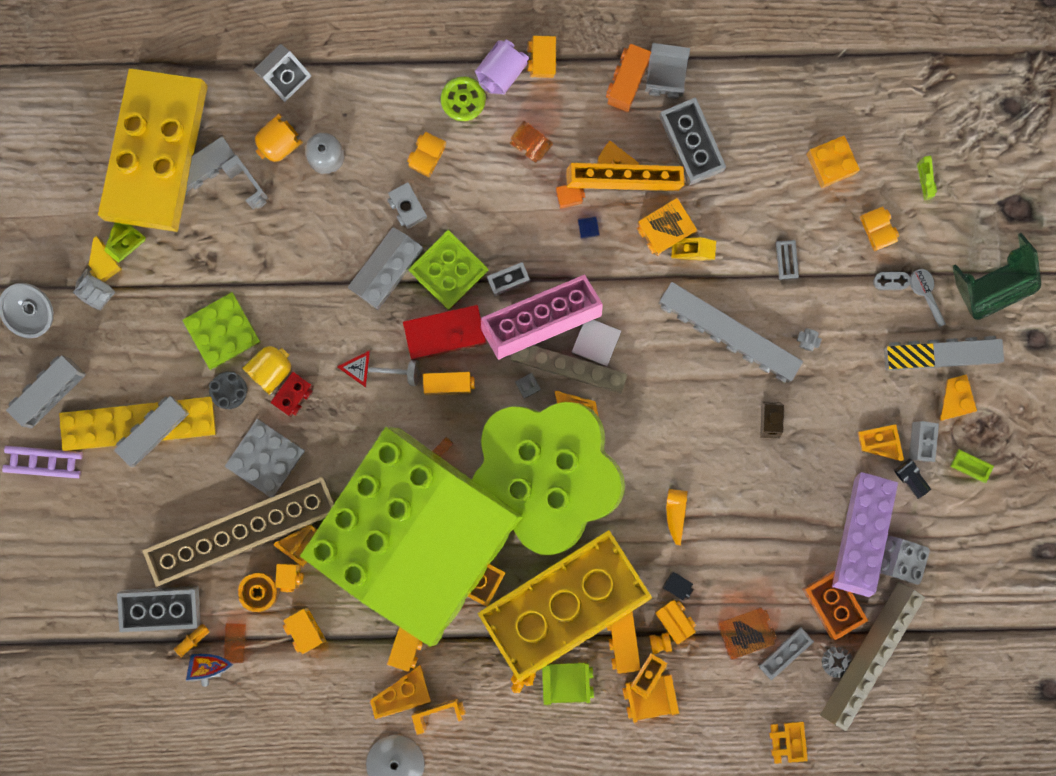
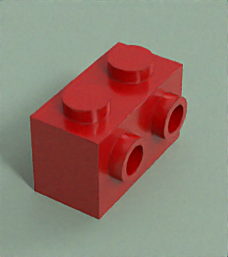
(292, 395)

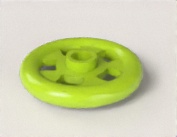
(464, 114)

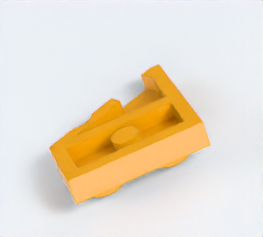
(957, 398)

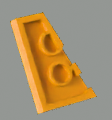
(403, 695)

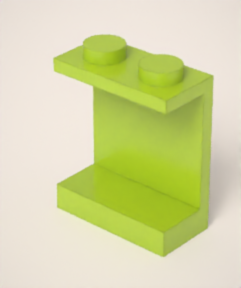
(567, 683)

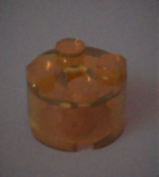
(531, 141)

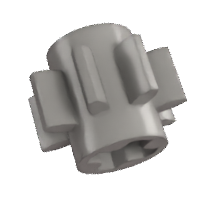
(809, 339)

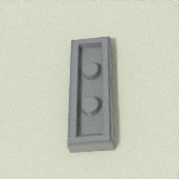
(785, 653)

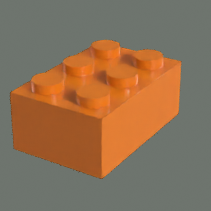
(628, 77)
(835, 607)

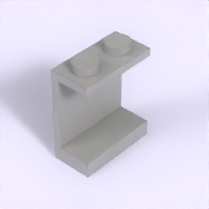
(667, 70)
(233, 168)

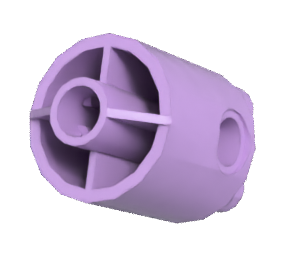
(501, 67)

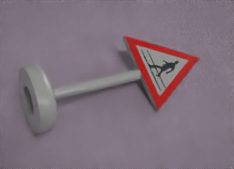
(359, 367)

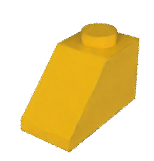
(694, 249)
(101, 263)

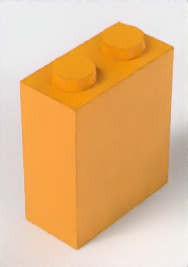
(448, 383)

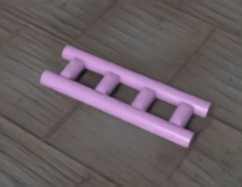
(33, 470)

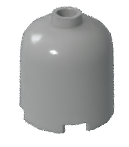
(328, 160)

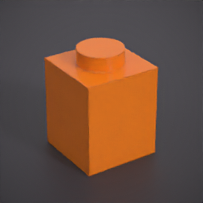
(569, 196)

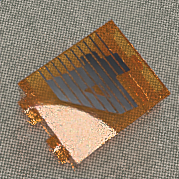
(747, 633)

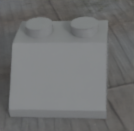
(282, 72)

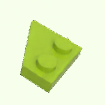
(926, 177)

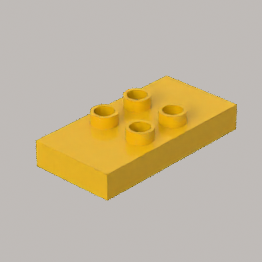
(152, 150)
(564, 606)

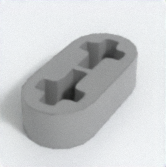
(892, 285)

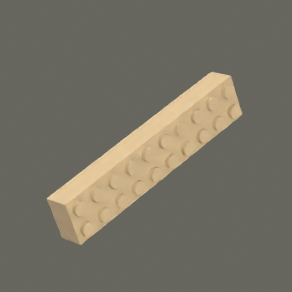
(239, 532)

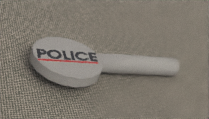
(923, 284)

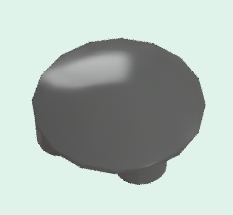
(228, 390)

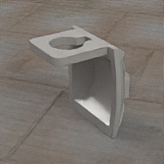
(93, 290)

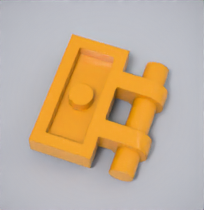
(795, 742)

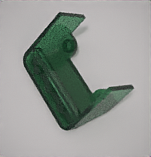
(1003, 286)

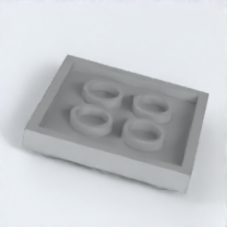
(264, 458)

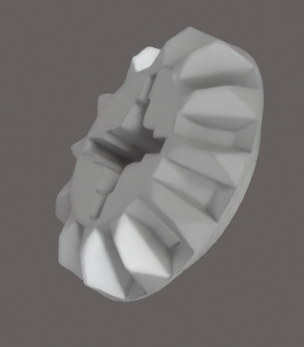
(828, 661)

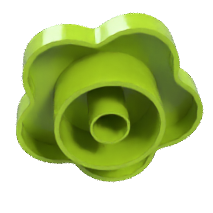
(550, 472)

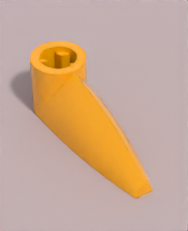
(676, 512)

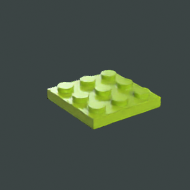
(448, 270)
(221, 331)

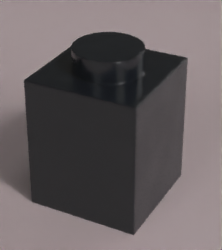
(678, 586)

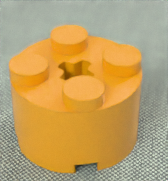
(247, 592)

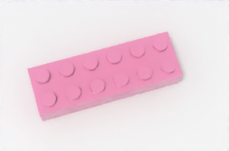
(541, 316)

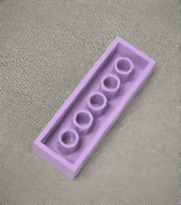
(865, 534)

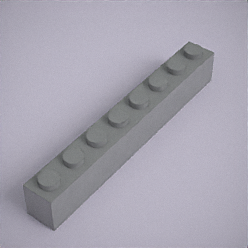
(730, 332)

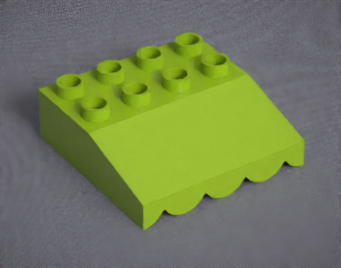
(410, 535)

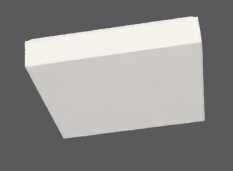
(596, 342)

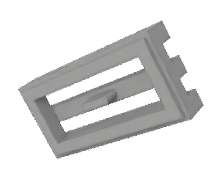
(787, 264)

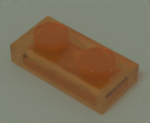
(235, 642)

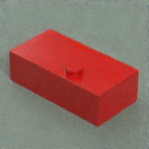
(444, 332)

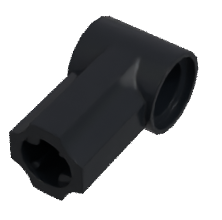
(910, 474)

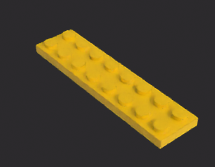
(108, 425)

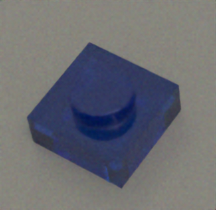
(588, 227)

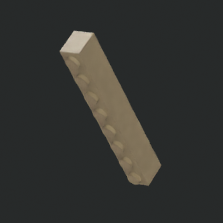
(872, 656)

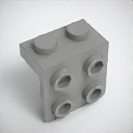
(904, 560)

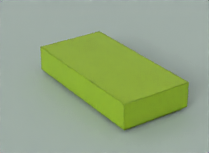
(972, 466)

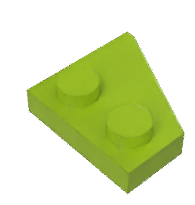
(123, 241)

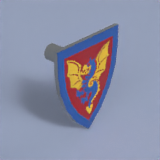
(206, 666)

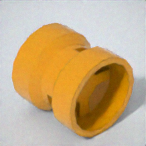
(660, 643)

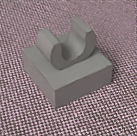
(527, 385)

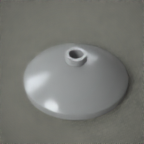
(18, 313)
(398, 750)

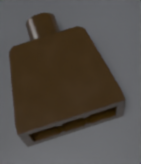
(771, 419)

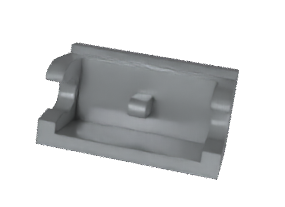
(923, 441)

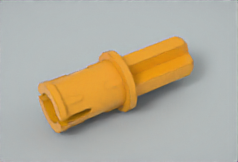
(191, 640)

